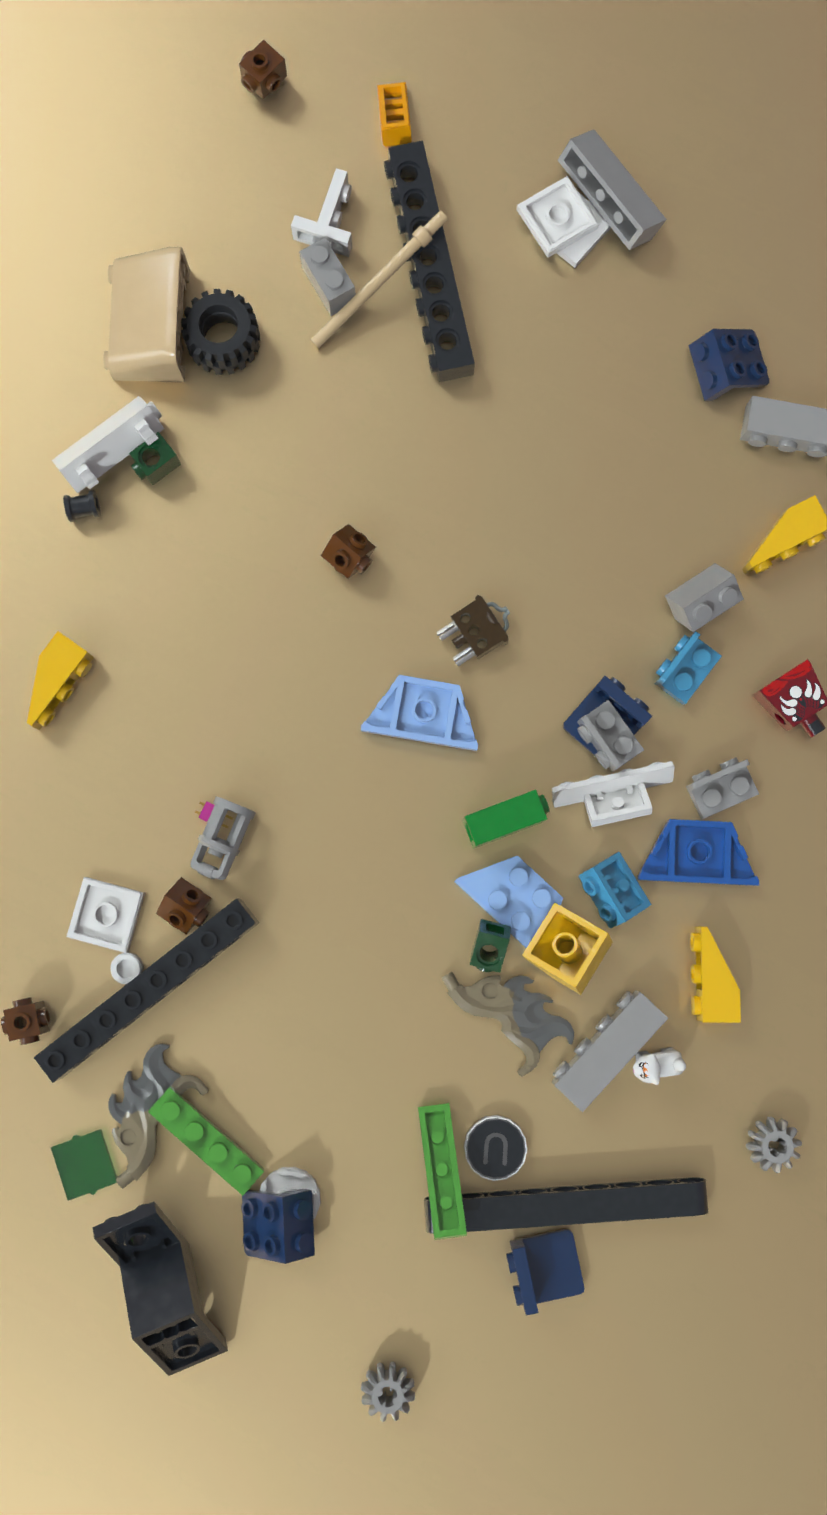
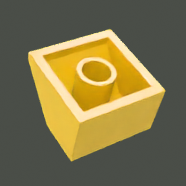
(568, 948)

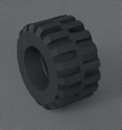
(213, 310)

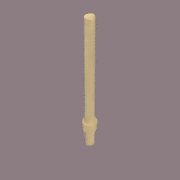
(421, 237)

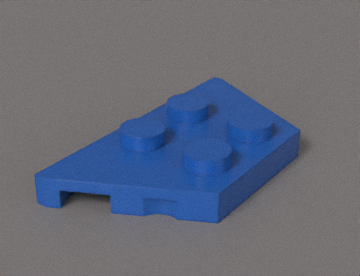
(698, 854)

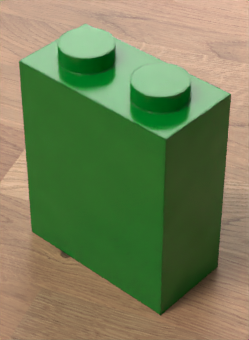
(506, 818)

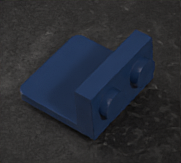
(728, 361)
(632, 711)
(278, 1225)
(545, 1268)

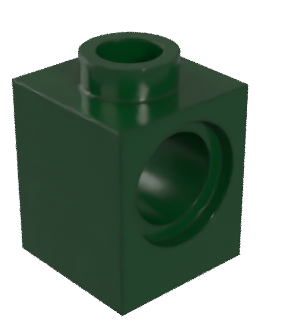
(166, 464)
(490, 934)

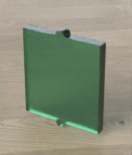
(84, 1164)

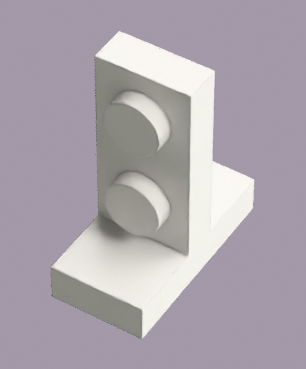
(329, 220)

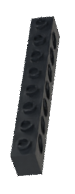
(412, 162)
(146, 990)

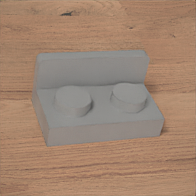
(609, 736)
(722, 789)

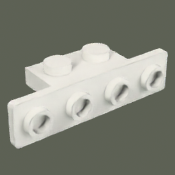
(615, 795)

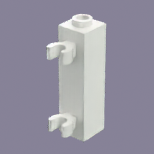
(109, 443)

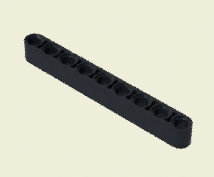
(581, 1204)

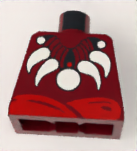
(795, 699)

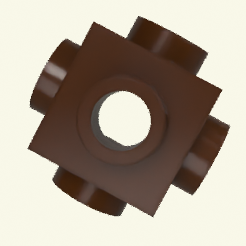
(262, 70)
(349, 551)
(184, 906)
(36, 1017)

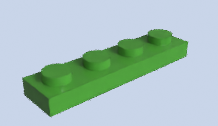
(206, 1140)
(442, 1172)

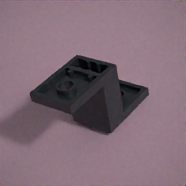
(160, 1288)

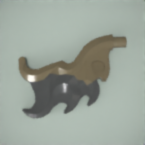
(517, 1010)
(138, 1127)

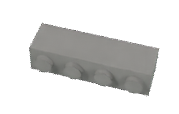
(611, 189)
(785, 426)
(609, 1049)

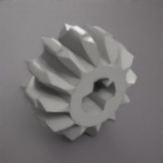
(774, 1132)
(387, 1404)

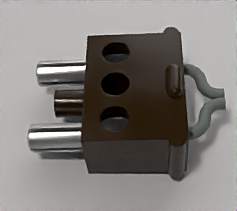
(484, 621)

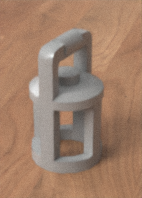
(217, 845)

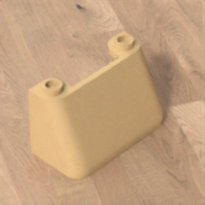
(147, 316)

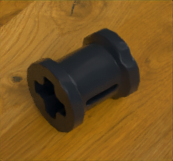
(81, 506)

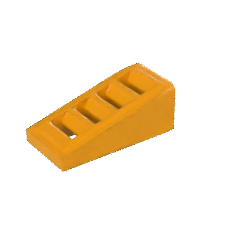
(397, 131)

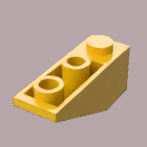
(796, 527)
(56, 673)
(716, 989)

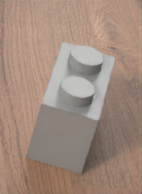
(327, 275)
(704, 597)

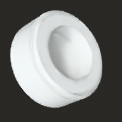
(126, 967)

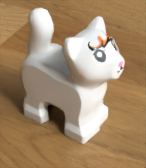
(652, 1066)

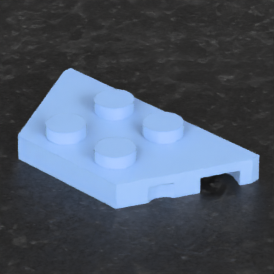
(423, 713)
(512, 896)

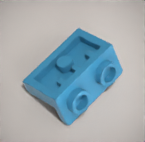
(687, 669)
(614, 890)

